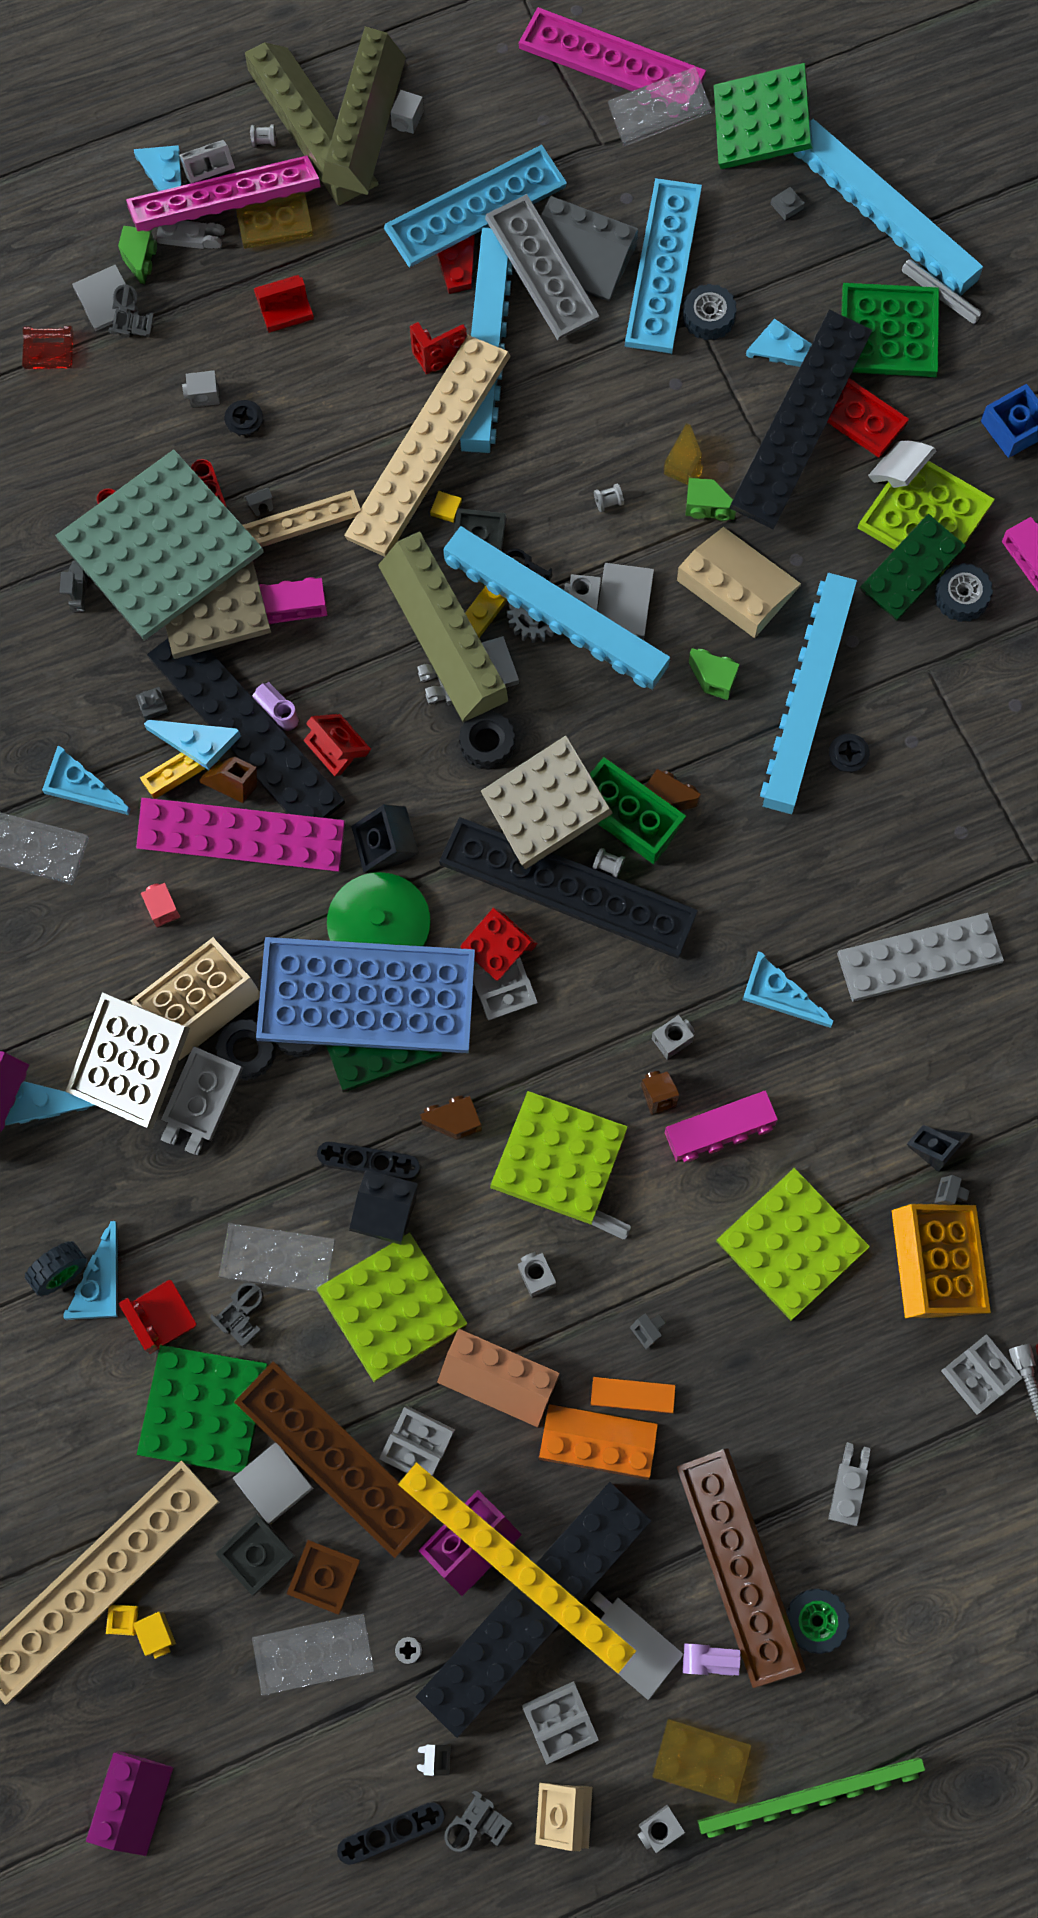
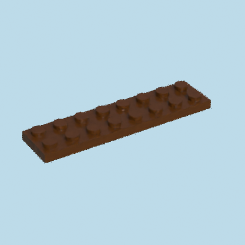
(333, 1459)
(741, 1568)

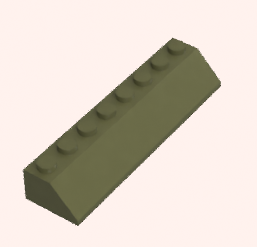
(297, 107)
(364, 112)
(442, 628)

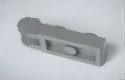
(191, 234)
(849, 1488)

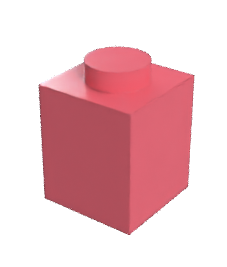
(160, 904)

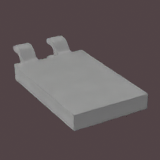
(626, 596)
(500, 658)
(200, 1098)
(653, 1654)

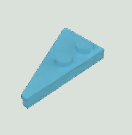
(161, 165)
(780, 345)
(198, 742)
(73, 782)
(774, 991)
(41, 1103)
(98, 1290)

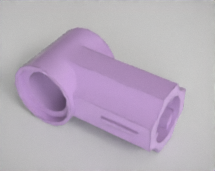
(276, 705)
(705, 1660)

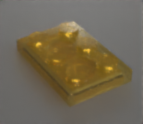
(275, 221)
(701, 1761)

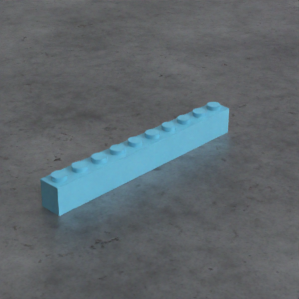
(890, 211)
(489, 327)
(556, 608)
(809, 693)

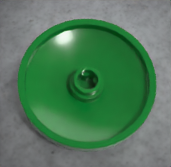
(379, 911)

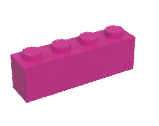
(1023, 546)
(294, 600)
(721, 1126)

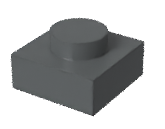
(787, 203)

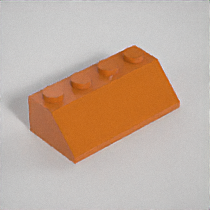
(598, 1442)

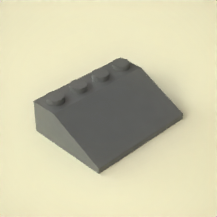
(591, 244)

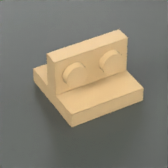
(564, 1816)

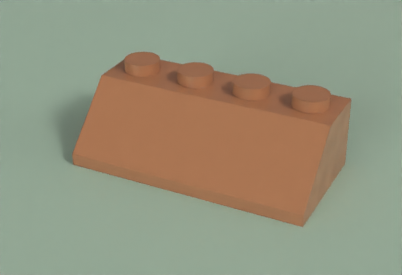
(498, 1377)

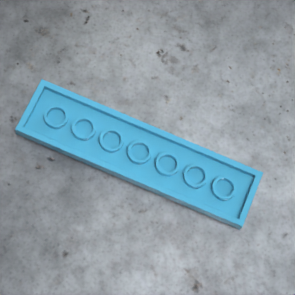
(464, 209)
(663, 266)

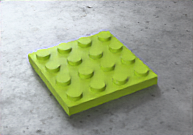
(931, 492)
(559, 1157)
(792, 1244)
(391, 1307)

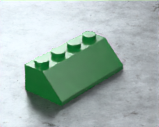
(638, 814)

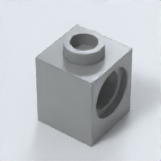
(201, 389)
(665, 1044)
(540, 1285)
(674, 1829)

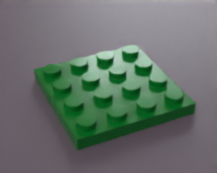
(762, 116)
(902, 326)
(194, 1410)

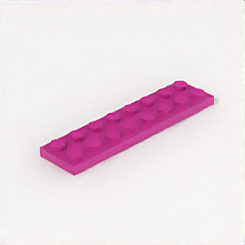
(598, 52)
(222, 193)
(240, 834)

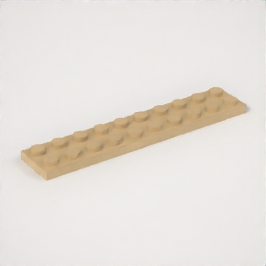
(427, 446)
(100, 1577)

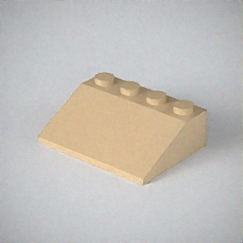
(737, 581)
(201, 993)

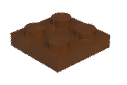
(323, 1577)

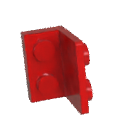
(436, 352)
(498, 943)
(158, 1316)

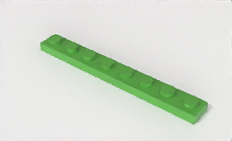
(798, 1800)

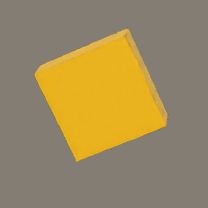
(446, 506)
(121, 1620)

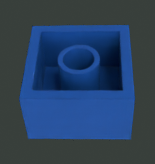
(1013, 420)

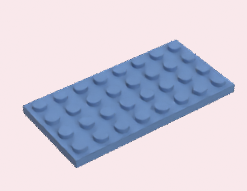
(366, 995)

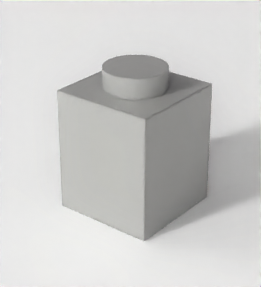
(407, 111)

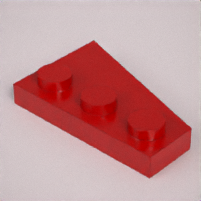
(457, 265)

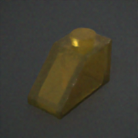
(684, 458)

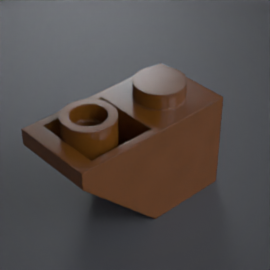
(232, 778)
(672, 791)
(453, 1119)

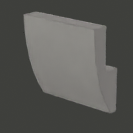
(97, 296)
(902, 463)
(504, 995)
(981, 1374)
(417, 1440)
(272, 1483)
(560, 1722)

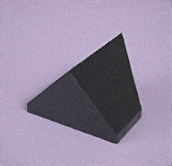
(936, 1145)

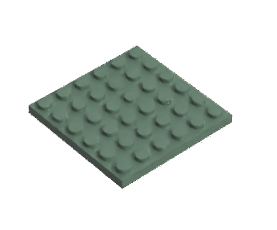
(159, 544)

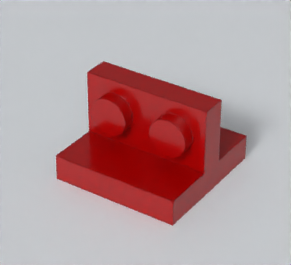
(283, 303)
(335, 742)

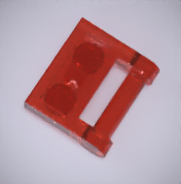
(47, 354)

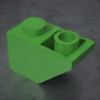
(137, 251)
(708, 500)
(714, 673)

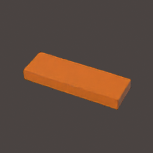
(633, 1395)

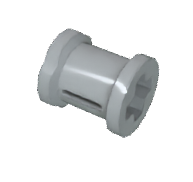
(256, 131)
(608, 497)
(608, 862)
(402, 1643)

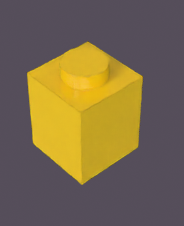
(154, 1635)

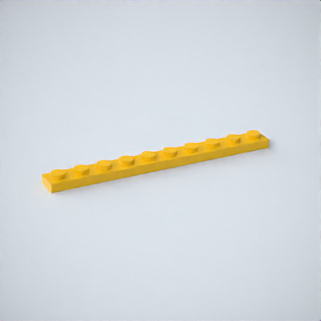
(517, 1568)

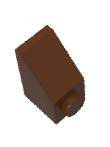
(659, 1091)

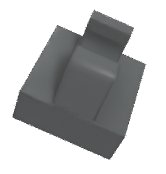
(260, 497)
(152, 703)
(950, 1191)
(647, 1330)
(436, 1759)

